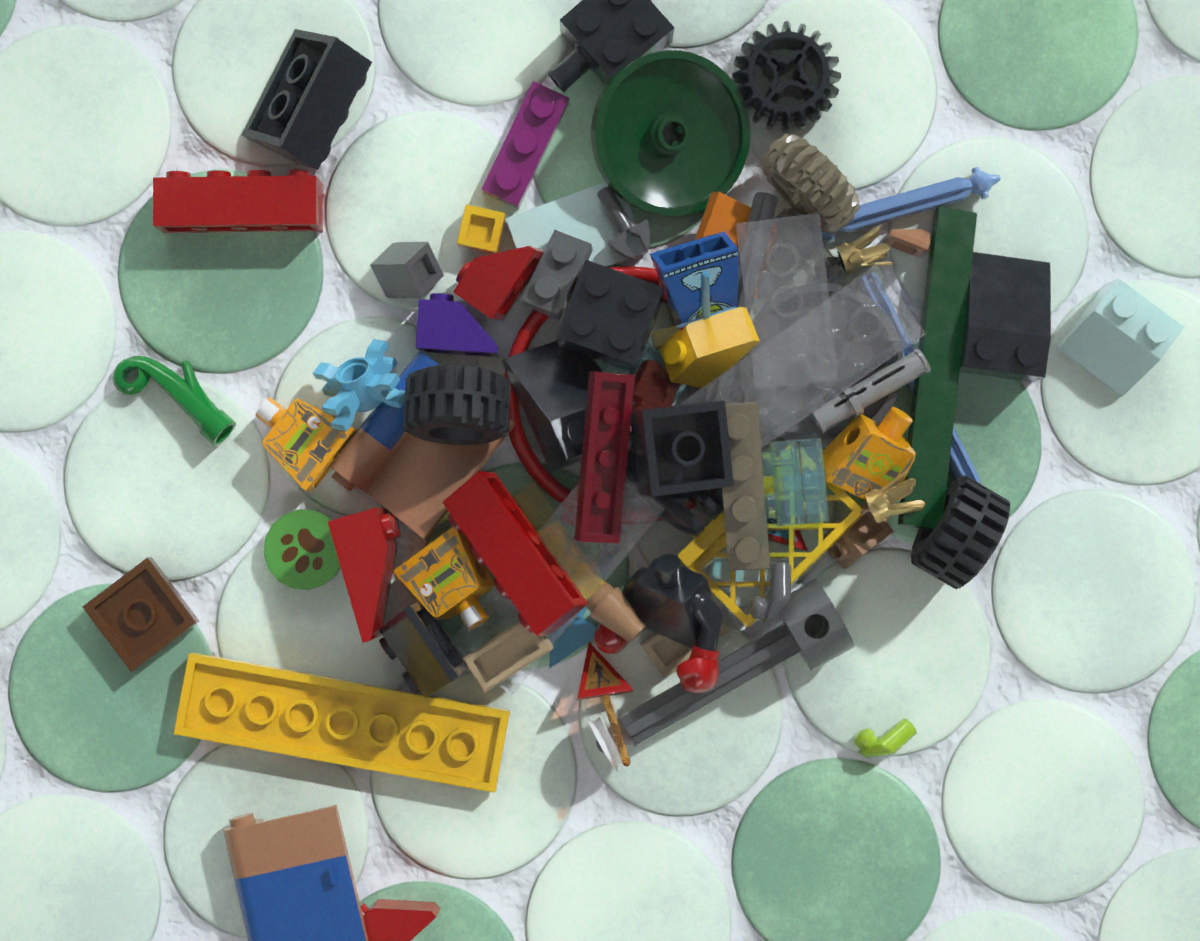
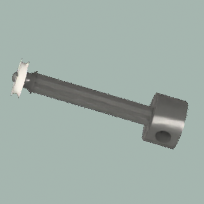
(737, 669)

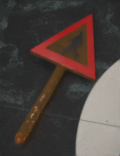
(602, 680)

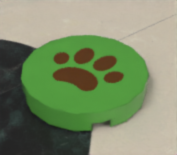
(301, 550)

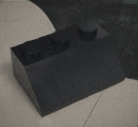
(307, 97)

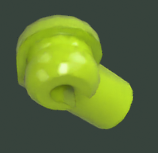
(886, 744)

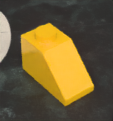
(708, 347)

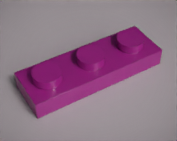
(525, 144)

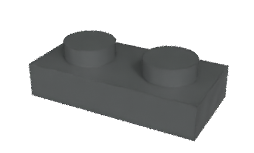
(556, 274)

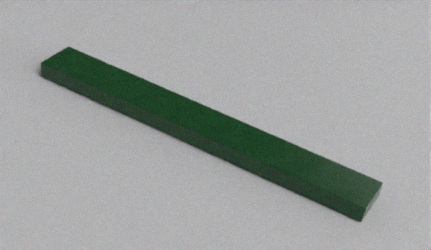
(942, 346)

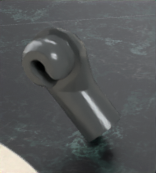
(778, 596)

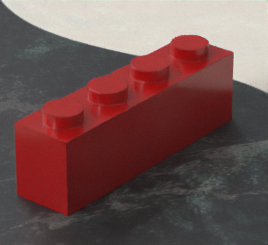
(238, 202)
(514, 554)

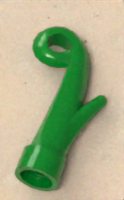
(187, 393)

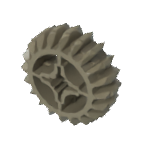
(810, 182)

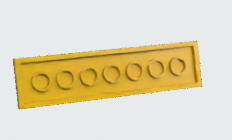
(342, 722)

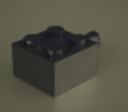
(609, 37)

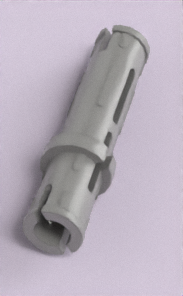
(870, 390)

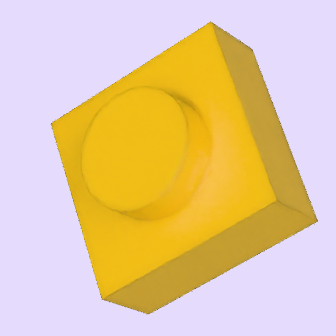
(481, 229)

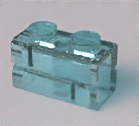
(796, 482)

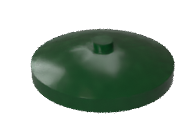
(670, 132)

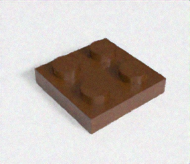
(141, 614)

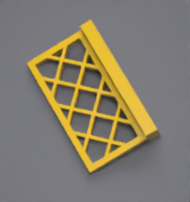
(712, 543)

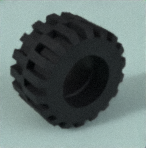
(457, 405)
(964, 535)

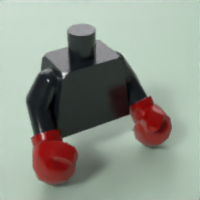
(679, 607)

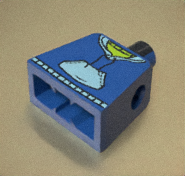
(681, 270)

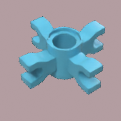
(360, 385)

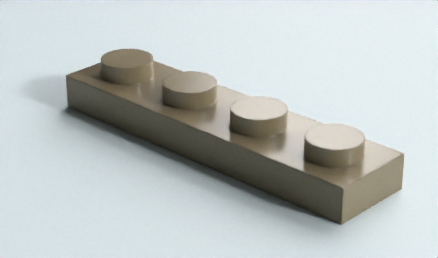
(746, 501)

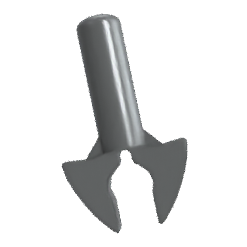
(623, 224)

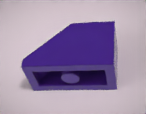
(450, 329)

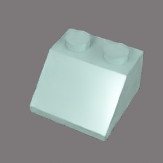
(1120, 337)

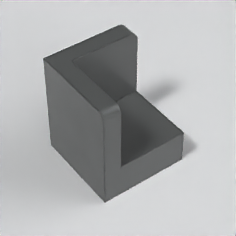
(407, 270)

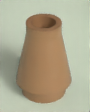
(614, 611)

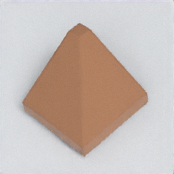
(909, 240)

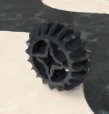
(797, 87)

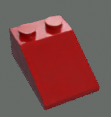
(367, 561)

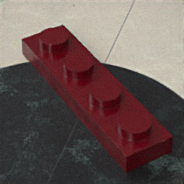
(604, 457)

